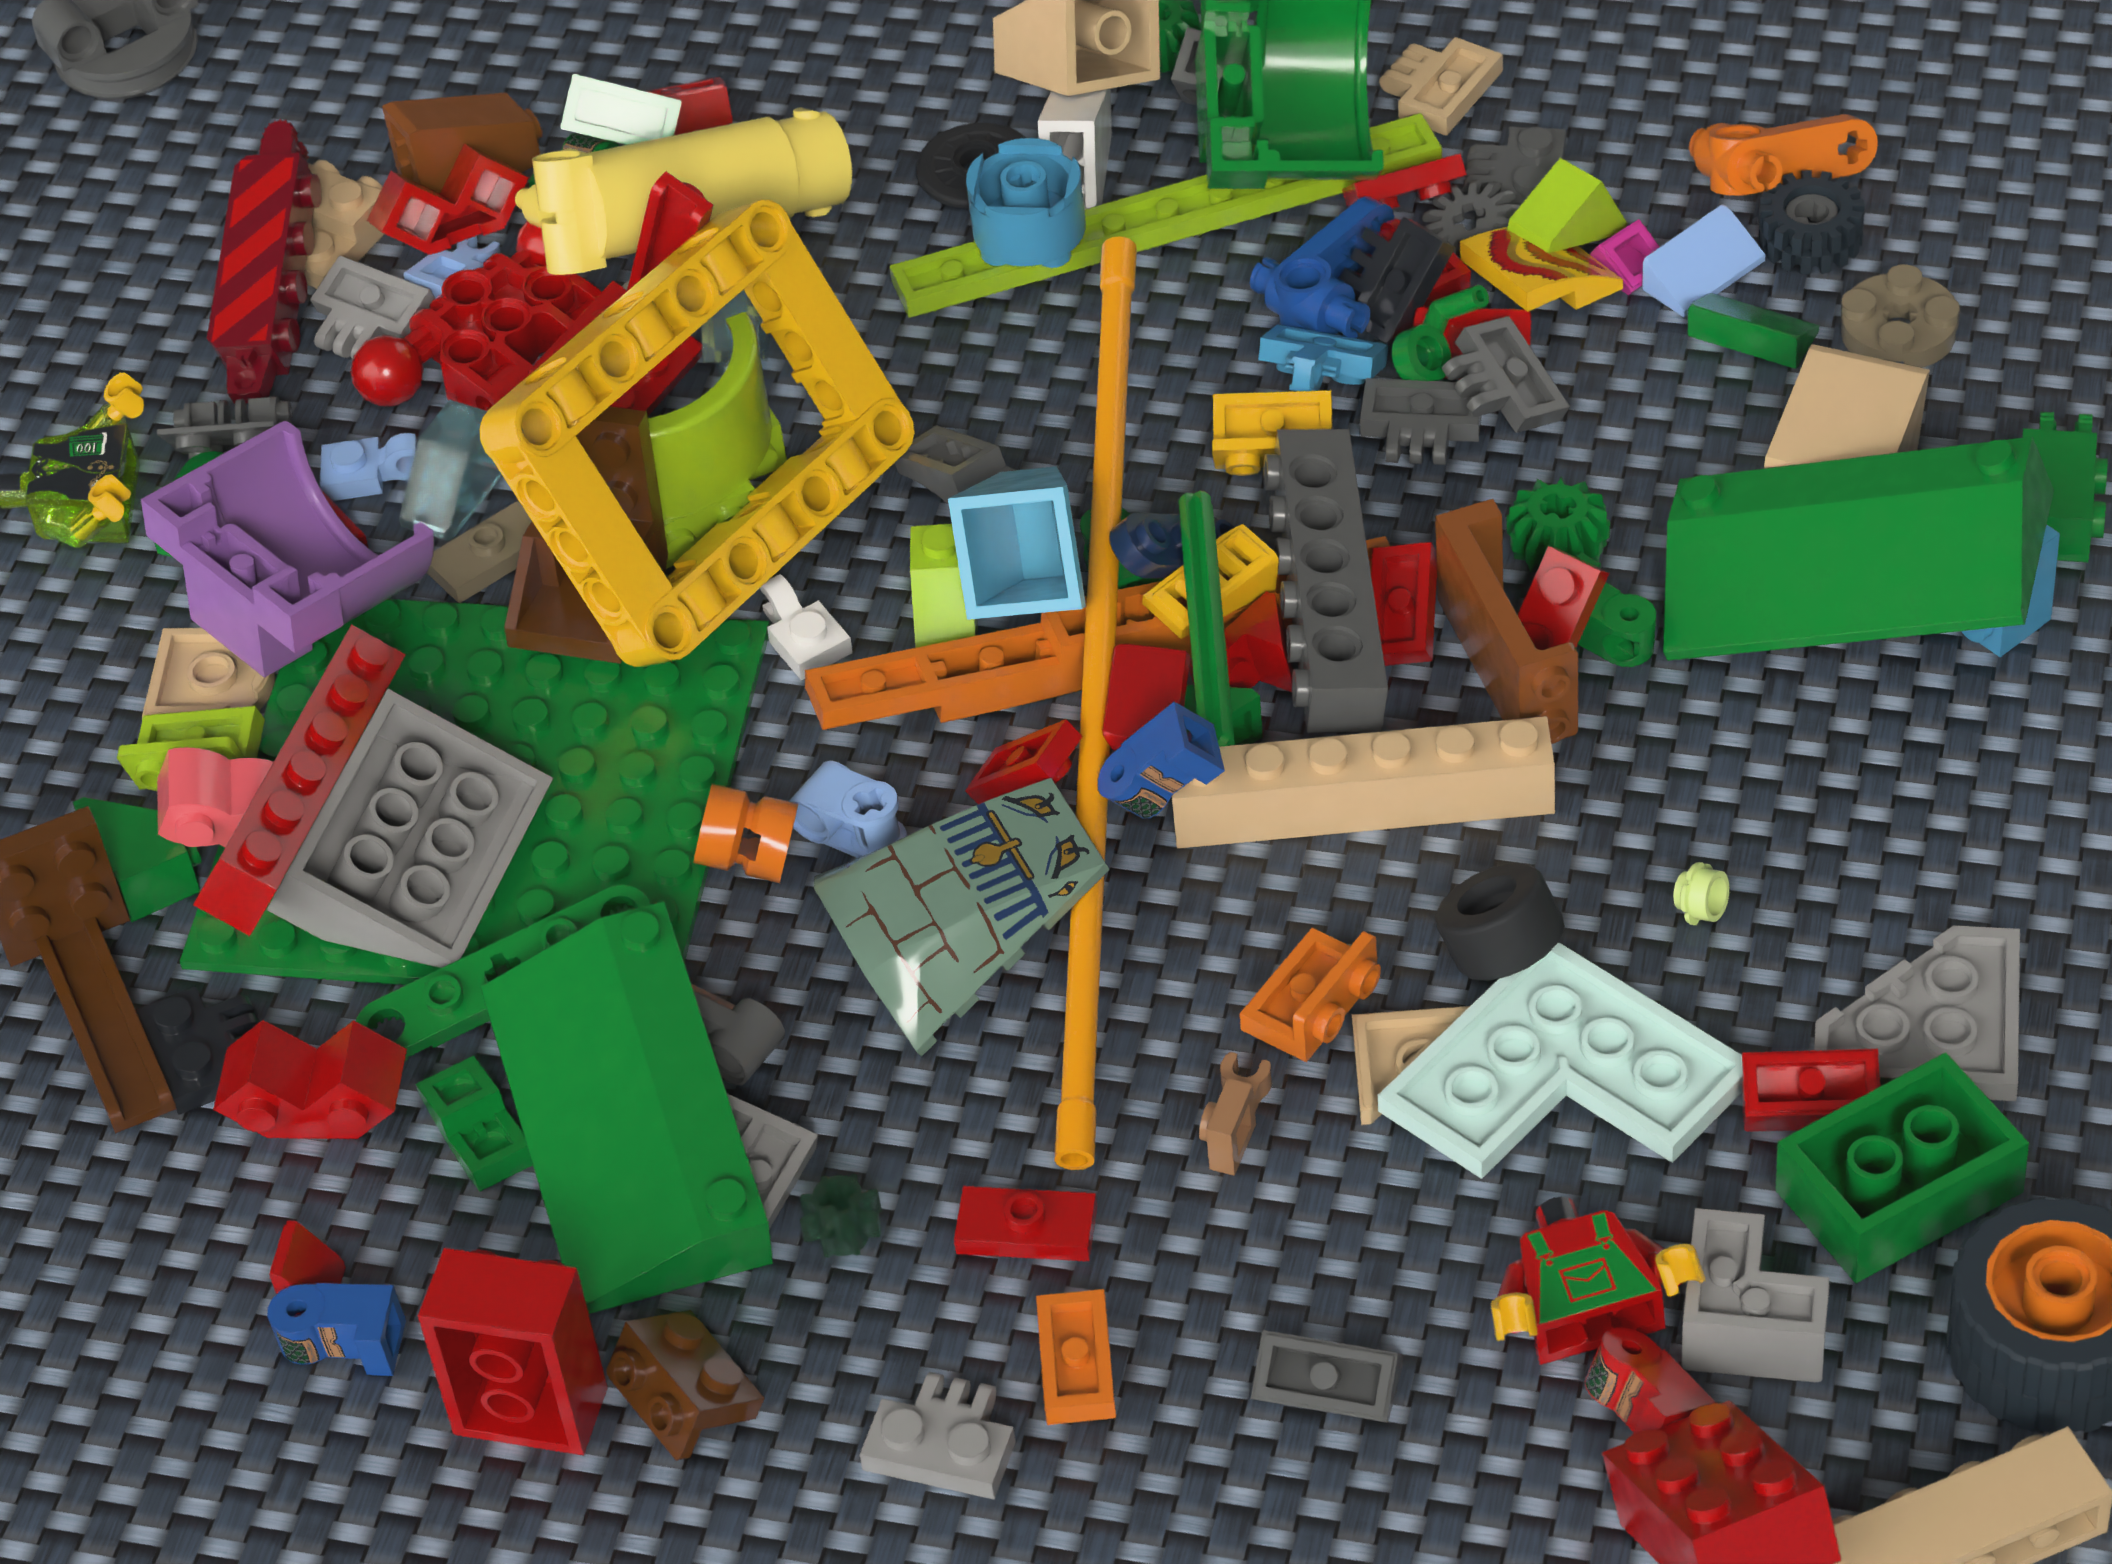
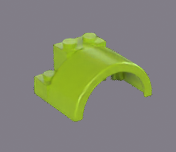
(716, 446)

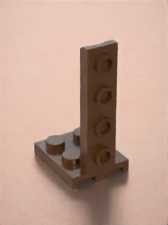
(55, 906)

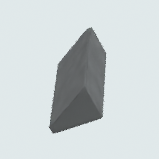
(1326, 1376)

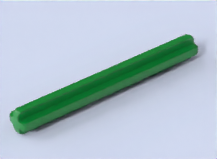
(1206, 614)

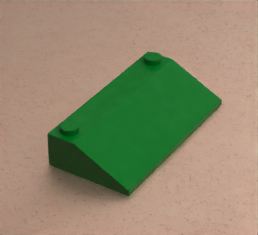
(1855, 549)
(627, 1112)

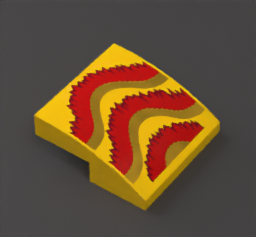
(1535, 276)

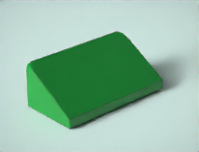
(1750, 329)

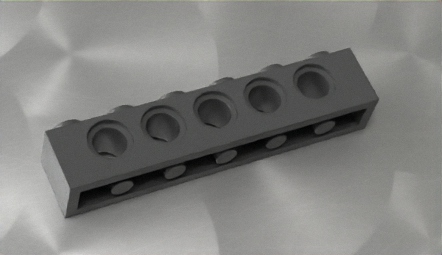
(1327, 581)

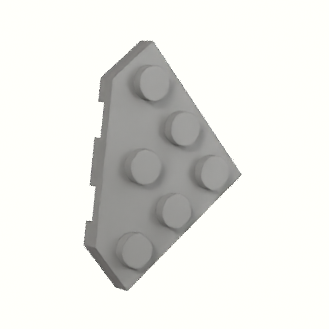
(1947, 1000)

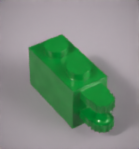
(2075, 479)

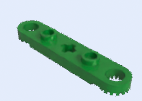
(452, 998)

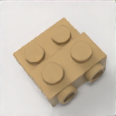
(340, 220)

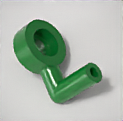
(1424, 349)

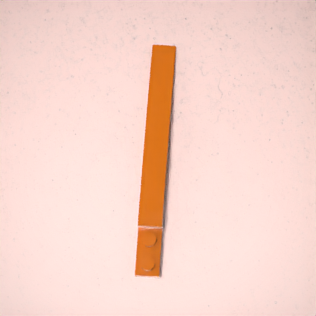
(991, 668)

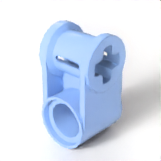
(847, 811)

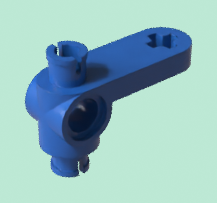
(1307, 283)

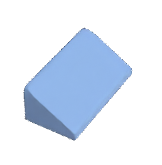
(1701, 260)

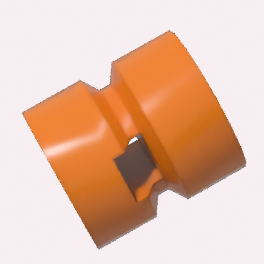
(723, 826)

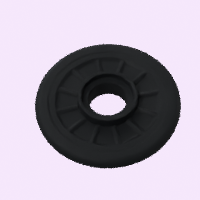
(943, 159)

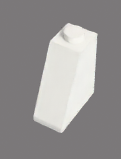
(1084, 131)

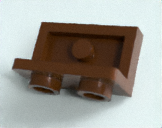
(680, 1379)

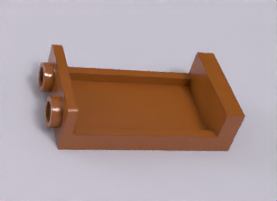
(1472, 595)

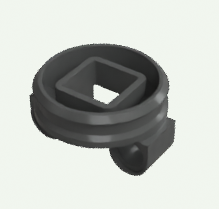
(75, 33)

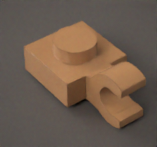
(1232, 1119)

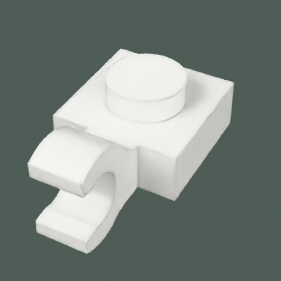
(800, 635)

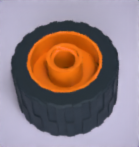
(2036, 1315)

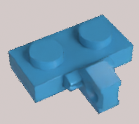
(1317, 354)

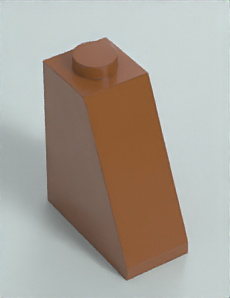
(432, 131)

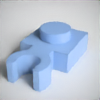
(437, 267)

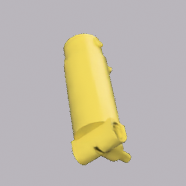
(597, 200)

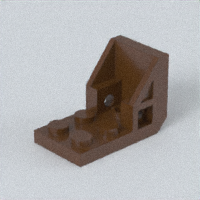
(544, 604)

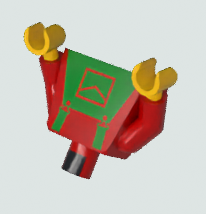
(1586, 1279)

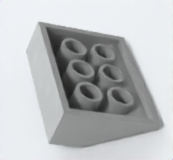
(411, 838)

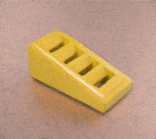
(1241, 557)

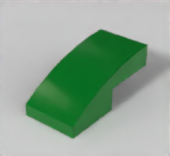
(475, 1123)

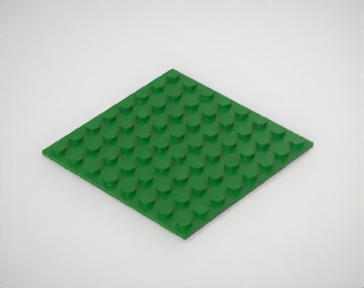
(624, 754)

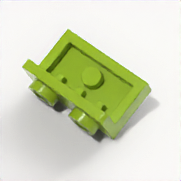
(225, 731)

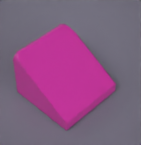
(1625, 254)

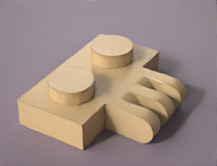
(1441, 83)

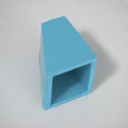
(1017, 545)

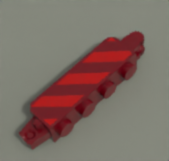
(264, 263)

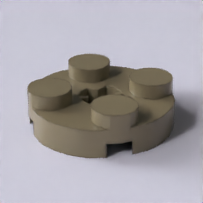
(1900, 295)

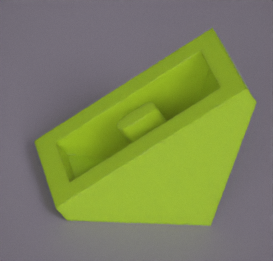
(1567, 210)

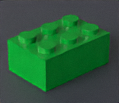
(1901, 1167)

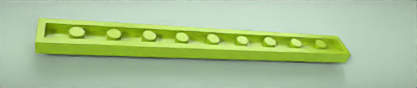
(1147, 220)

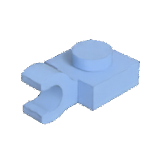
(362, 465)

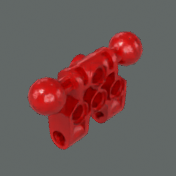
(479, 329)

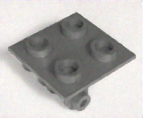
(198, 431)

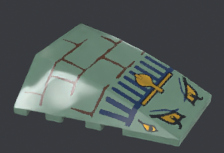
(959, 901)

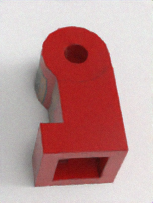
(1641, 1381)

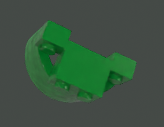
(1284, 92)

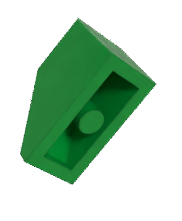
(145, 865)

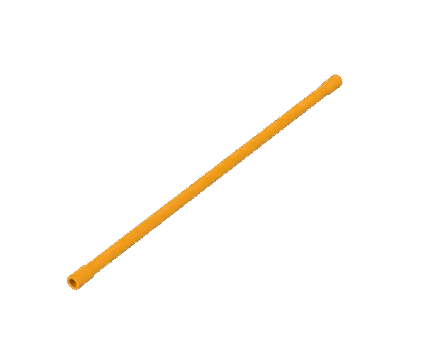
(1077, 1110)

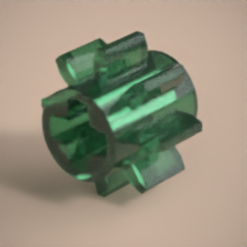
(840, 1215)

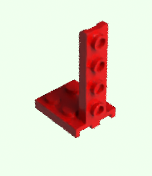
(670, 219)

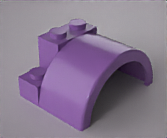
(269, 554)

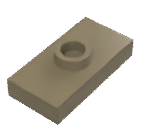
(480, 553)

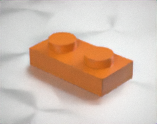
(1075, 1357)

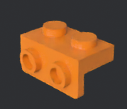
(1312, 993)

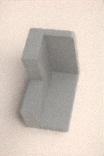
(1750, 1317)

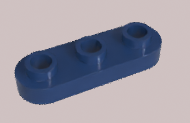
(1152, 543)

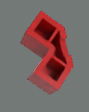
(471, 203)
(308, 1092)

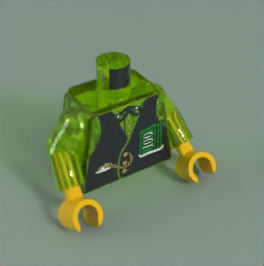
(86, 479)

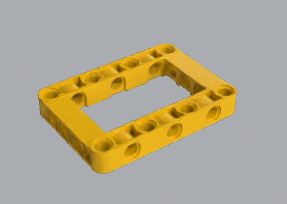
(554, 479)

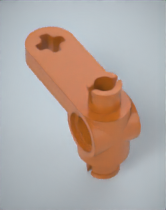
(1755, 159)

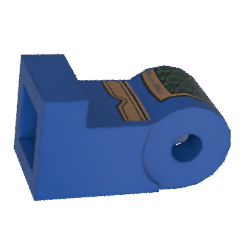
(1161, 761)
(339, 1323)

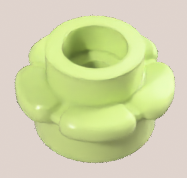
(1701, 893)

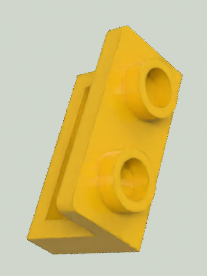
(1248, 425)

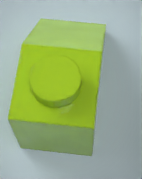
(937, 587)

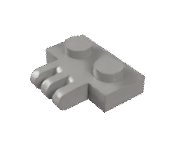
(363, 306)
(941, 1439)

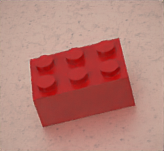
(513, 1350)
(1719, 1494)

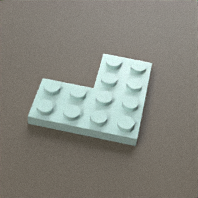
(1558, 1035)

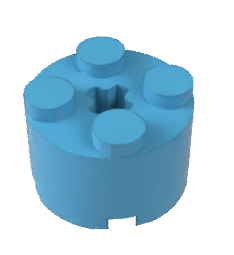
(1026, 204)

